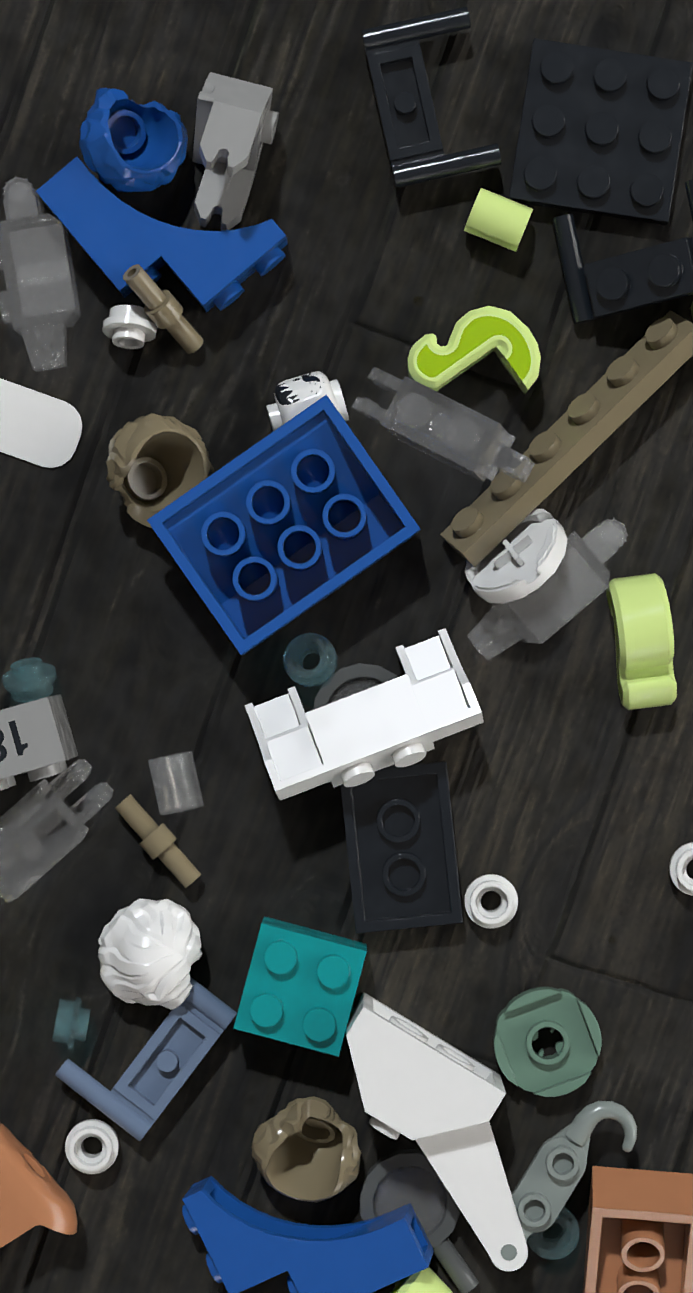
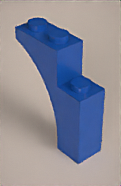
(119, 236)
(342, 1258)

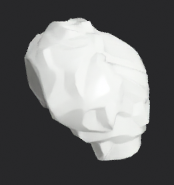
(149, 953)

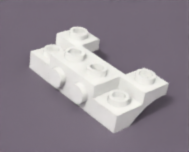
(370, 728)

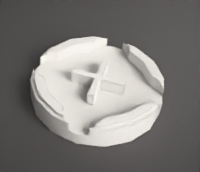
(520, 560)

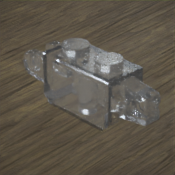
(38, 276)
(445, 429)
(565, 594)
(45, 828)

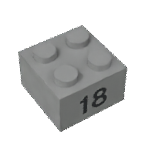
(35, 740)

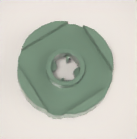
(574, 1056)

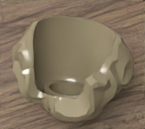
(155, 463)
(307, 1151)

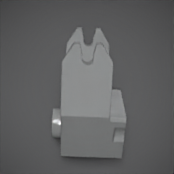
(228, 141)

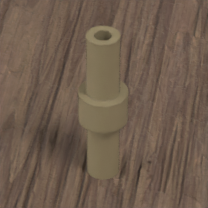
(163, 308)
(158, 841)

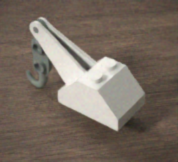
(445, 1103)

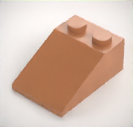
(639, 1232)

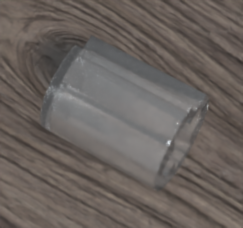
(176, 783)

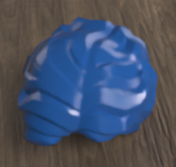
(132, 142)

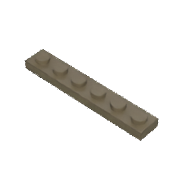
(573, 437)

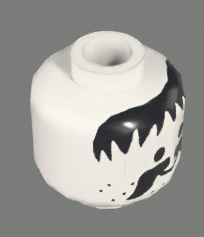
(299, 393)

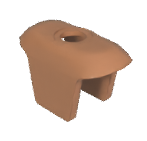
(29, 1193)

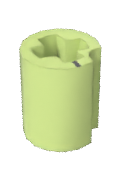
(498, 219)

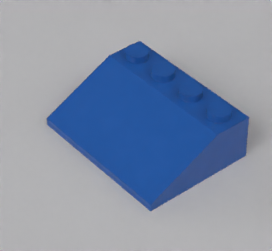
(284, 525)

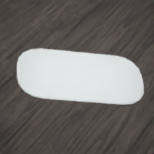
(37, 426)

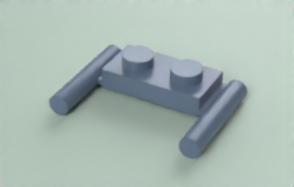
(160, 1065)

